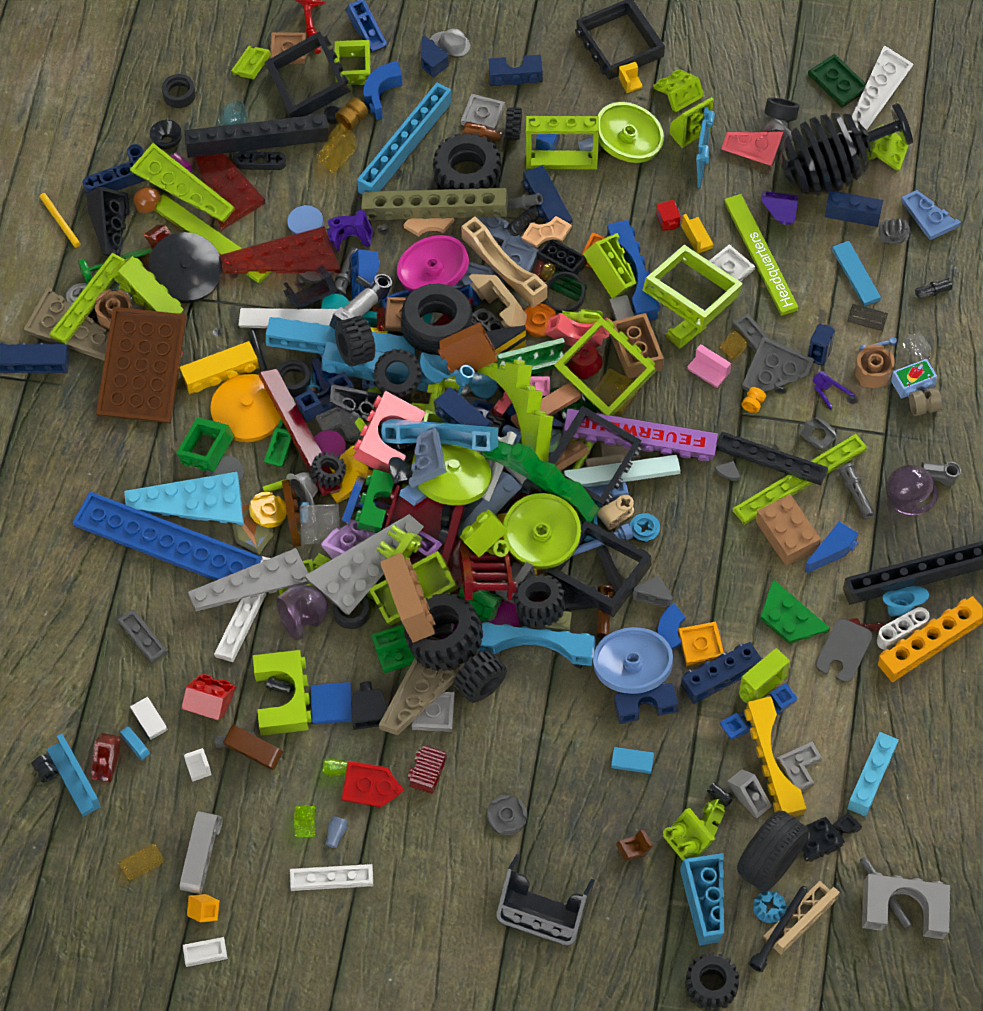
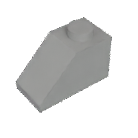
(749, 792)

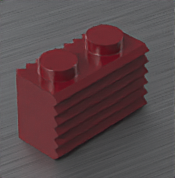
(427, 769)

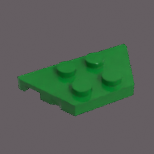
(789, 616)

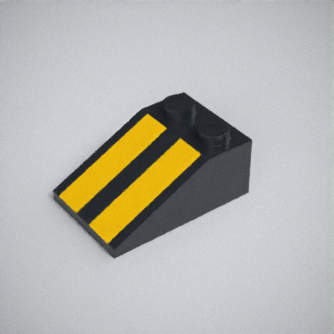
(507, 339)

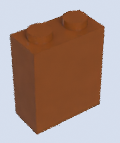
(468, 348)

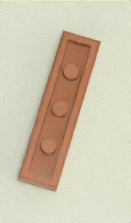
(556, 401)

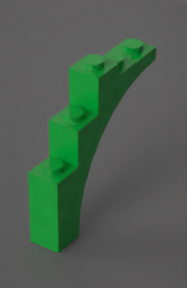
(545, 475)

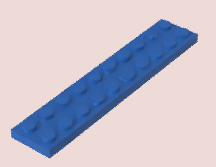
(161, 538)

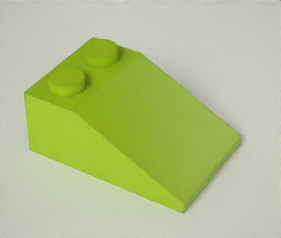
(688, 125)
(483, 532)

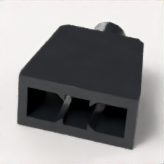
(367, 707)

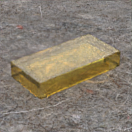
(141, 862)

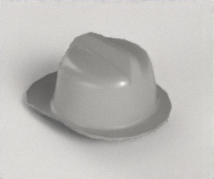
(452, 41)
(304, 486)

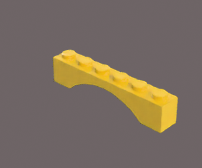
(786, 795)

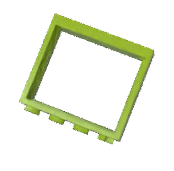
(562, 125)
(680, 304)
(622, 339)

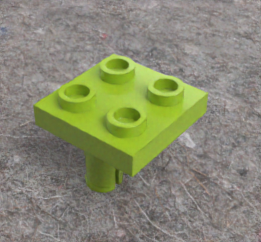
(408, 544)
(688, 835)

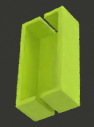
(433, 578)

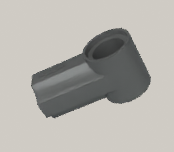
(942, 472)

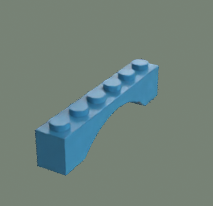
(467, 436)
(575, 647)

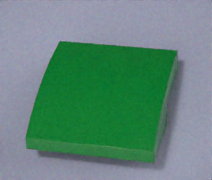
(392, 649)

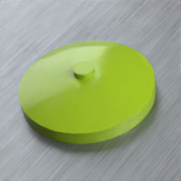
(629, 132)
(465, 480)
(542, 530)

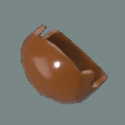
(146, 199)

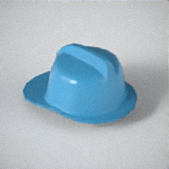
(904, 600)

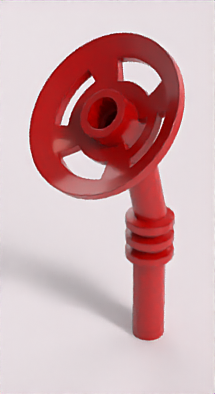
(308, 6)

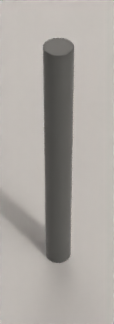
(892, 902)

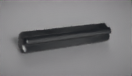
(609, 567)

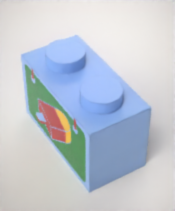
(914, 378)

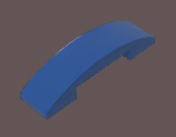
(738, 725)

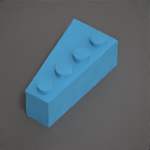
(705, 895)

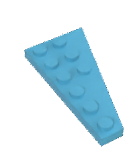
(196, 499)

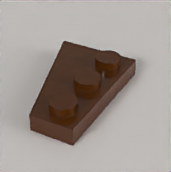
(291, 507)

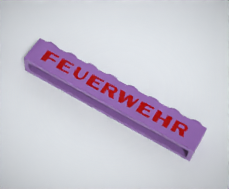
(654, 436)

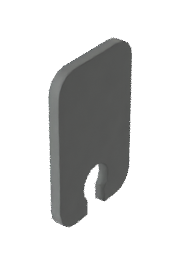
(845, 644)

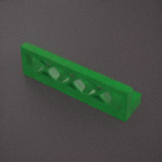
(540, 361)

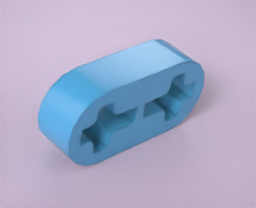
(134, 743)

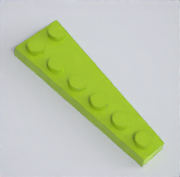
(172, 177)

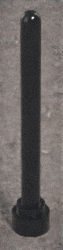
(758, 961)

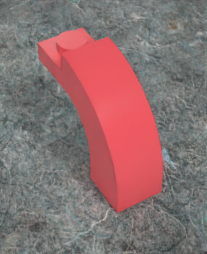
(571, 331)

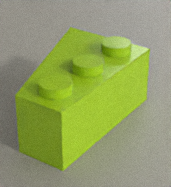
(610, 265)

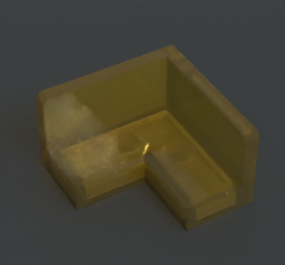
(338, 149)

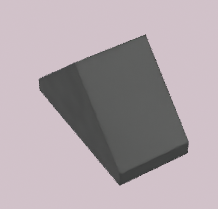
(653, 592)

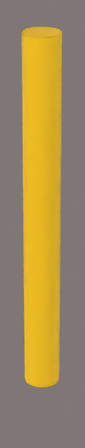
(60, 220)

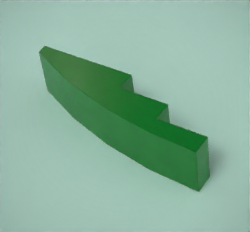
(279, 446)

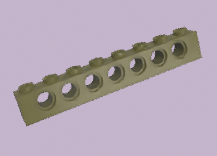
(435, 204)

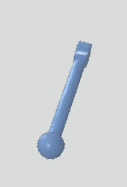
(892, 341)

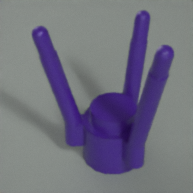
(824, 382)

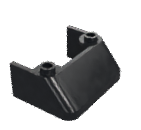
(540, 914)

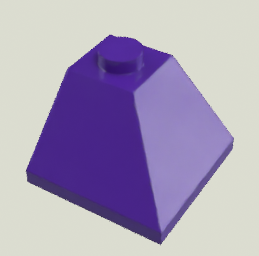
(781, 206)

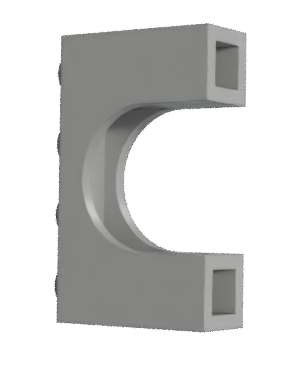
(932, 897)

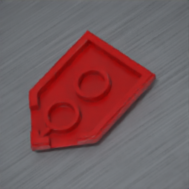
(369, 784)

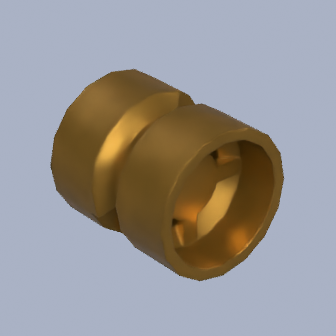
(352, 113)

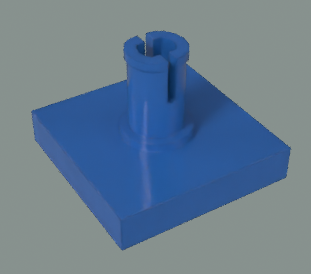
(354, 500)

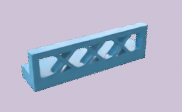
(73, 777)

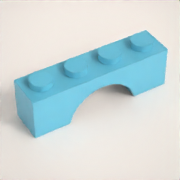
(872, 774)

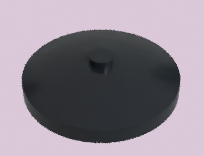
(186, 266)

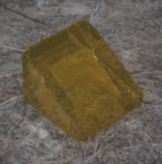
(734, 345)

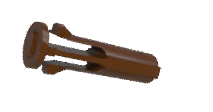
(603, 620)

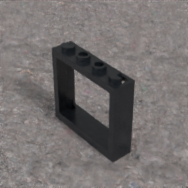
(608, 14)
(321, 98)
(624, 466)
(589, 594)

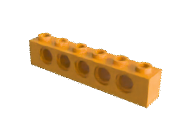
(959, 627)

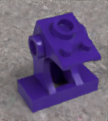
(350, 225)

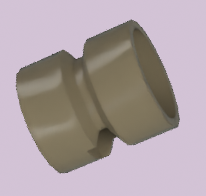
(925, 401)

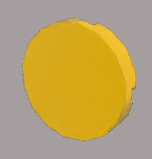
(267, 510)

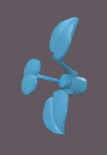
(435, 369)

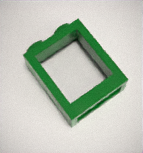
(201, 426)

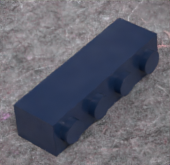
(538, 181)
(34, 358)

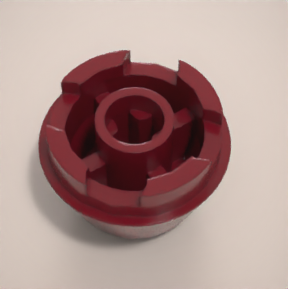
(585, 362)

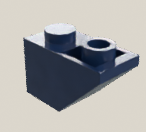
(433, 58)

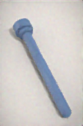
(622, 533)

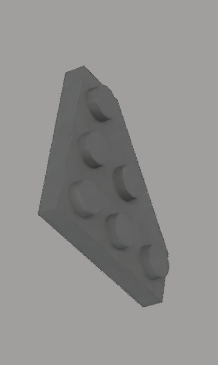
(775, 366)

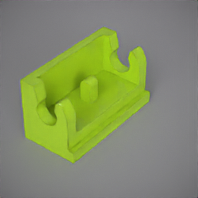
(683, 333)

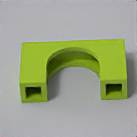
(293, 715)

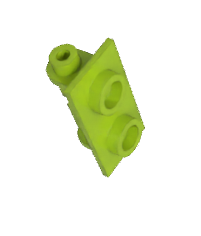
(712, 813)

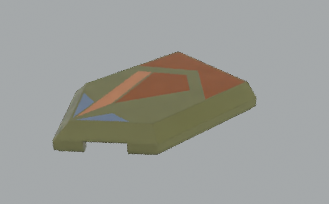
(251, 534)

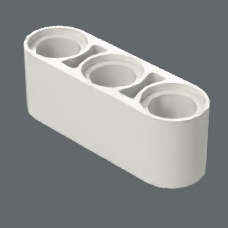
(896, 634)

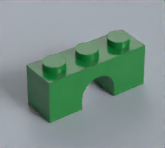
(371, 517)

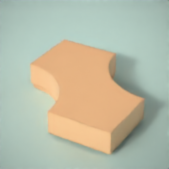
(419, 226)
(553, 230)

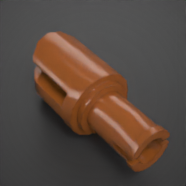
(480, 129)

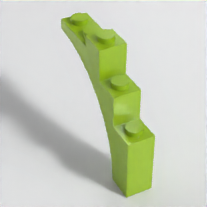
(533, 423)

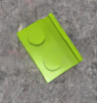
(251, 62)

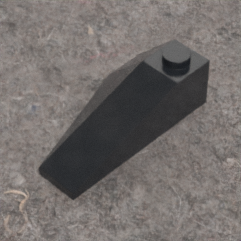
(108, 215)
(354, 401)

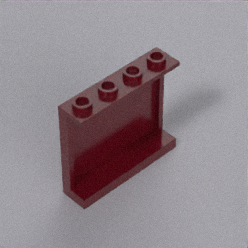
(428, 514)

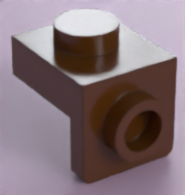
(635, 846)

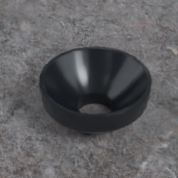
(164, 129)

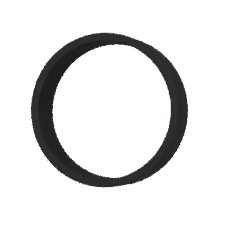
(566, 274)

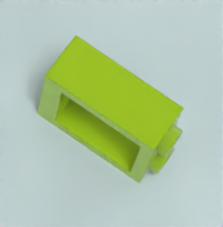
(354, 48)
(764, 676)

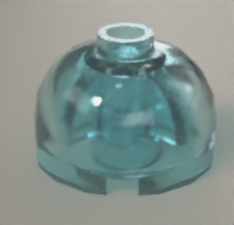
(233, 113)

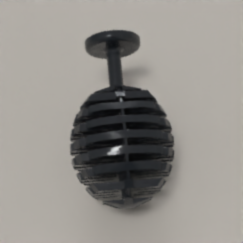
(835, 149)

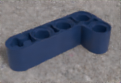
(118, 176)

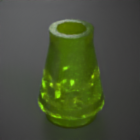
(334, 766)

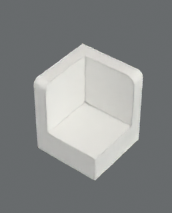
(197, 764)

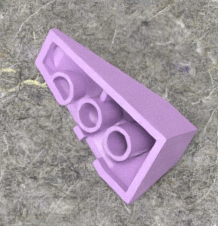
(348, 536)

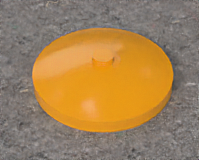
(245, 408)

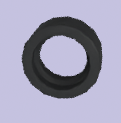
(178, 80)
(782, 109)
(296, 365)
(353, 623)

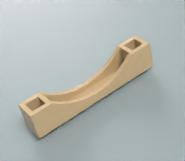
(526, 284)

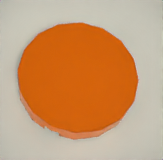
(537, 319)

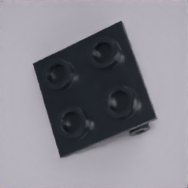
(821, 839)

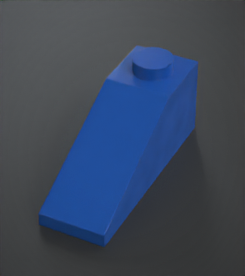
(365, 24)
(364, 264)
(835, 546)

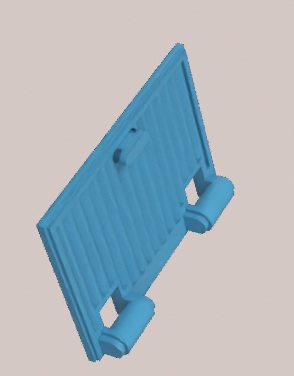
(703, 148)

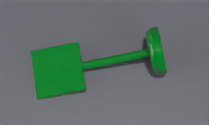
(86, 270)

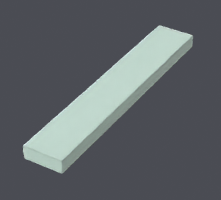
(639, 470)

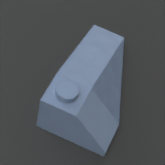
(504, 494)

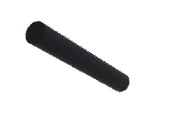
(256, 347)

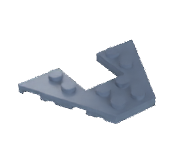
(516, 248)

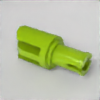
(584, 316)

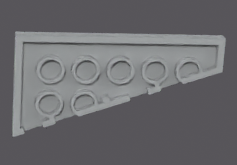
(357, 570)

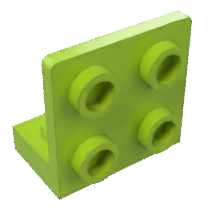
(681, 89)
(889, 149)

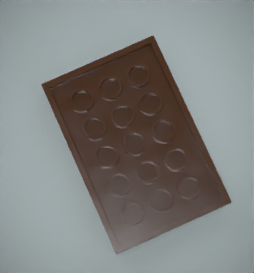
(141, 365)

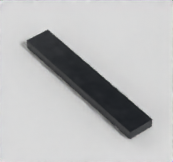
(771, 458)

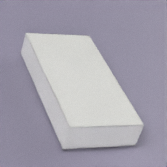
(149, 718)
(205, 951)

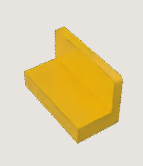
(696, 234)

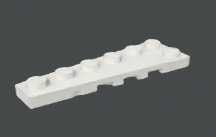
(881, 85)

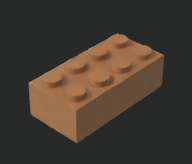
(408, 597)

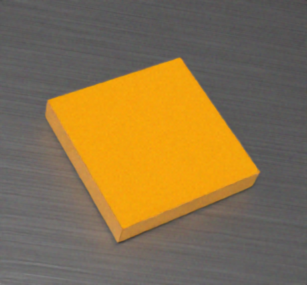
(700, 643)

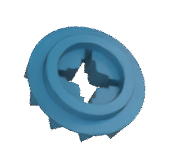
(642, 520)
(774, 914)

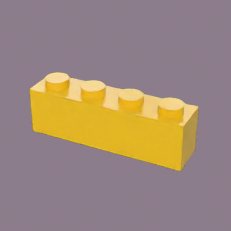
(219, 367)

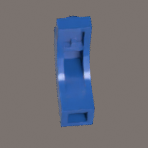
(378, 81)

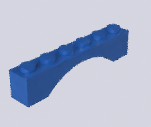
(641, 301)

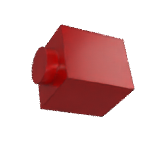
(668, 215)

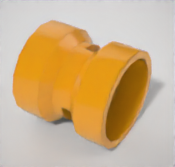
(753, 400)

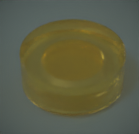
(547, 271)

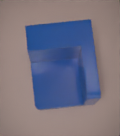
(547, 141)

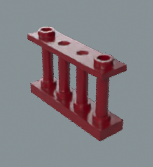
(469, 576)

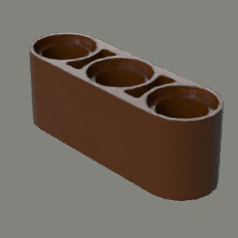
(253, 747)

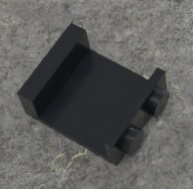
(312, 293)

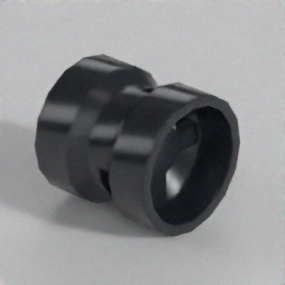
(45, 769)

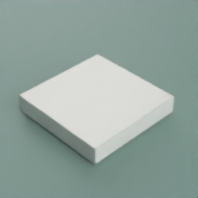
(733, 263)

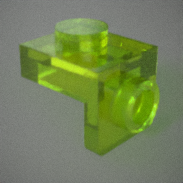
(304, 821)

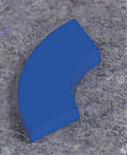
(669, 625)

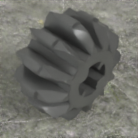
(894, 231)

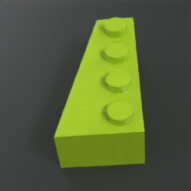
(143, 287)

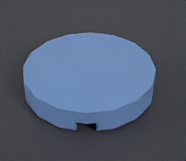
(304, 219)

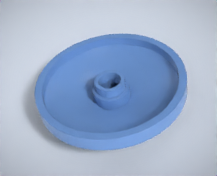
(633, 660)

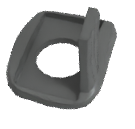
(782, 126)
(807, 431)

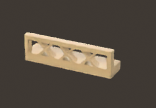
(807, 919)

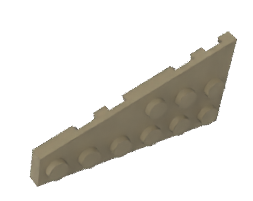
(89, 337)
(417, 691)

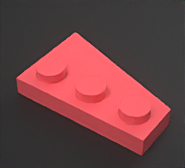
(754, 145)

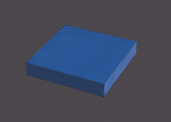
(331, 703)

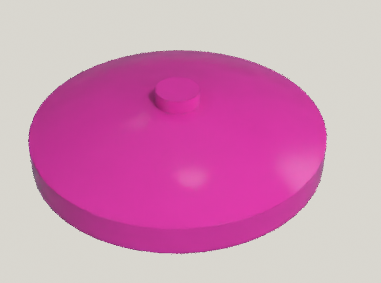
(432, 262)

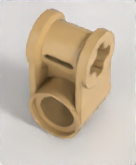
(616, 511)

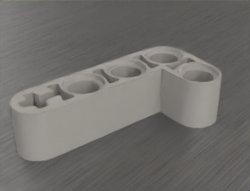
(199, 851)

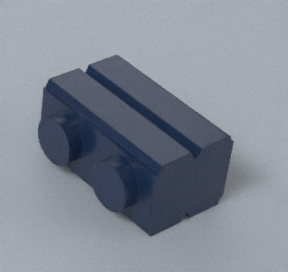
(821, 344)

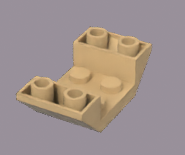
(490, 288)

